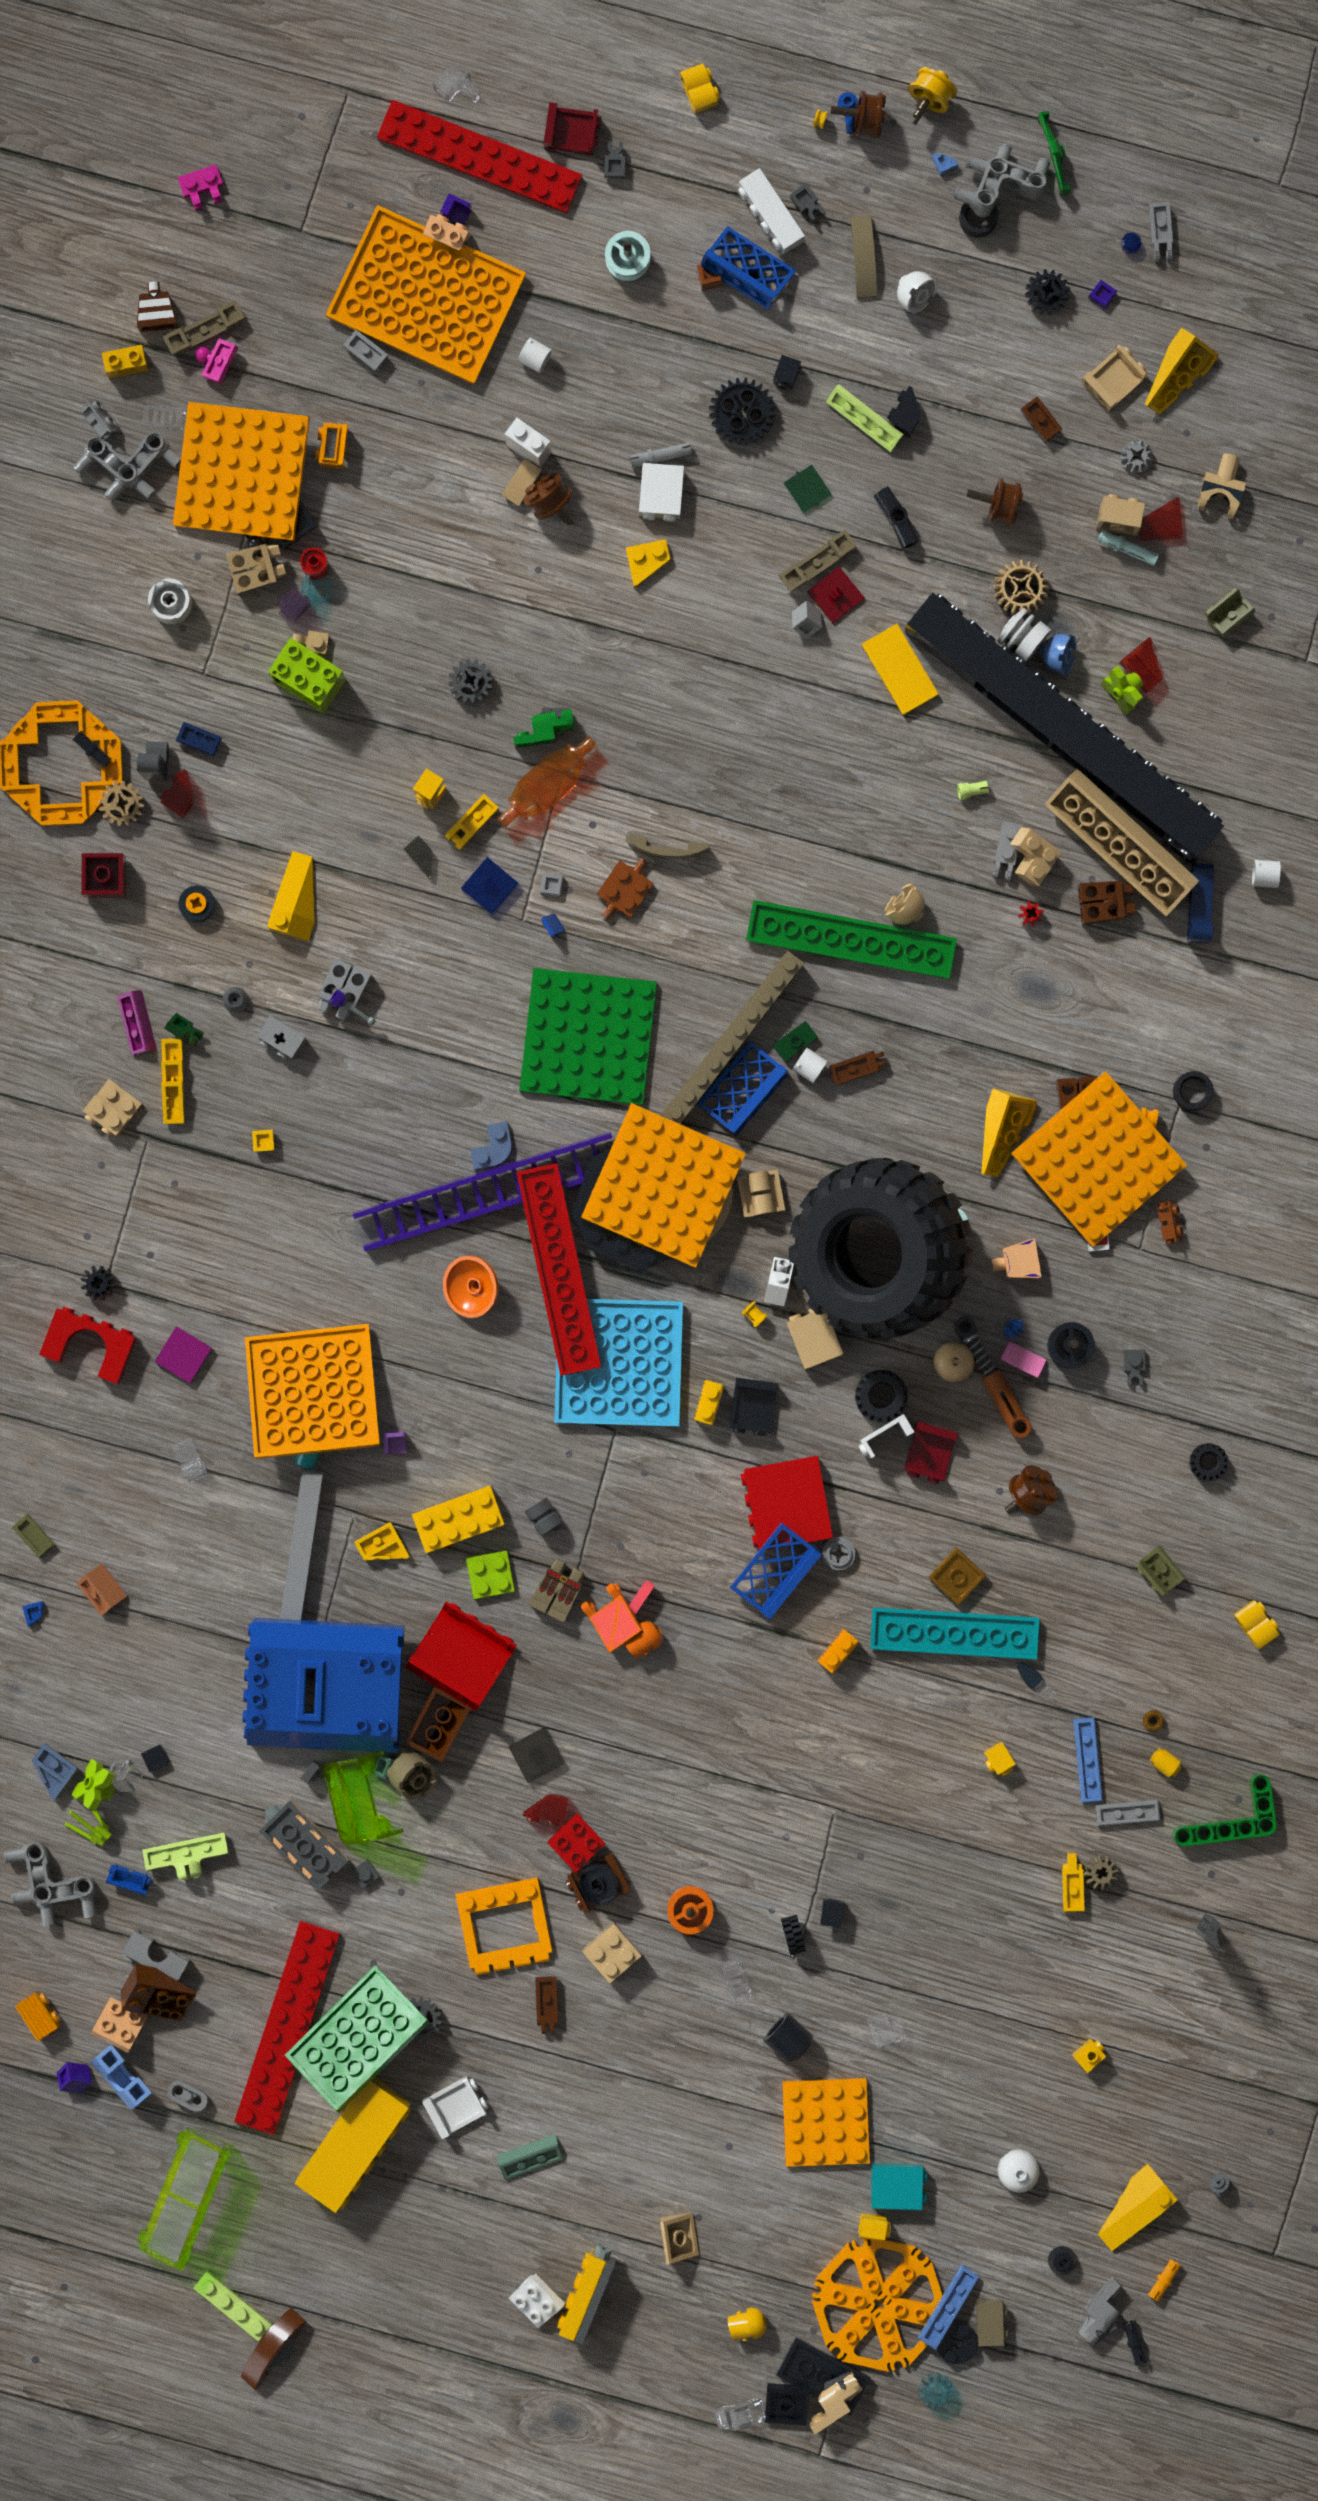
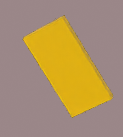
(899, 669)

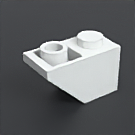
(778, 1281)

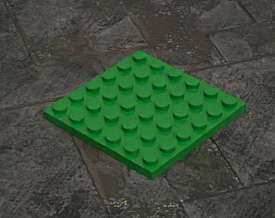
(588, 1036)

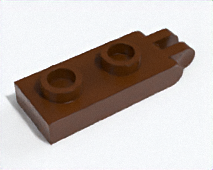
(856, 1067)
(546, 2002)

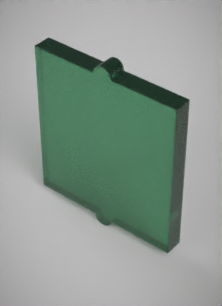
(807, 488)

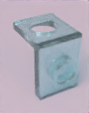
(308, 589)

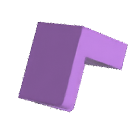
(395, 1443)

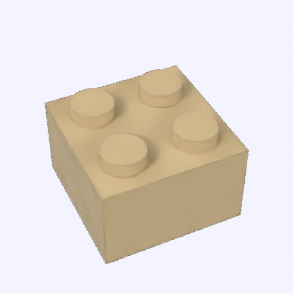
(1120, 515)
(612, 1952)

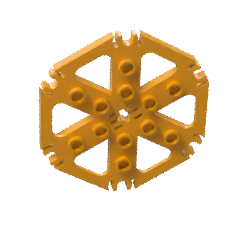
(860, 2298)

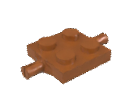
(624, 888)

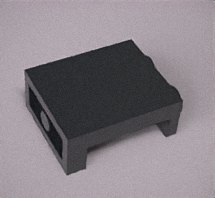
(753, 1406)

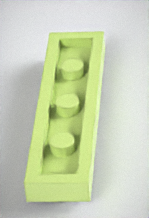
(864, 418)
(232, 2305)

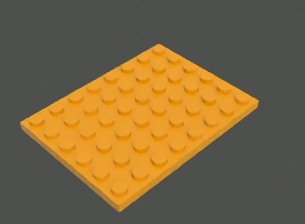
(425, 295)

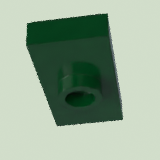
(795, 1041)

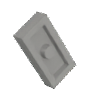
(365, 350)

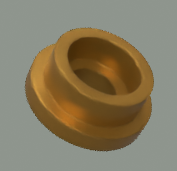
(1152, 1713)

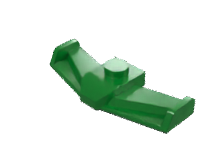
(1056, 151)

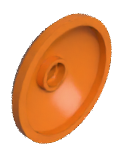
(462, 1290)

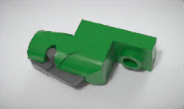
(544, 726)

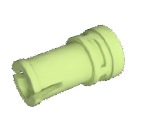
(967, 790)

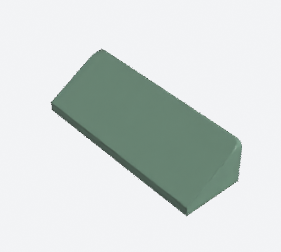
(529, 2157)

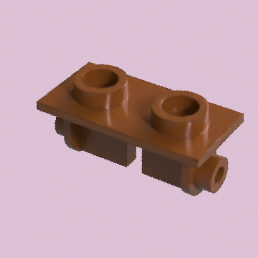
(1170, 1213)

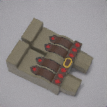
(557, 1584)

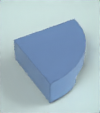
(944, 163)

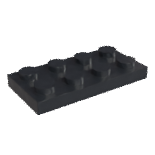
(813, 2367)

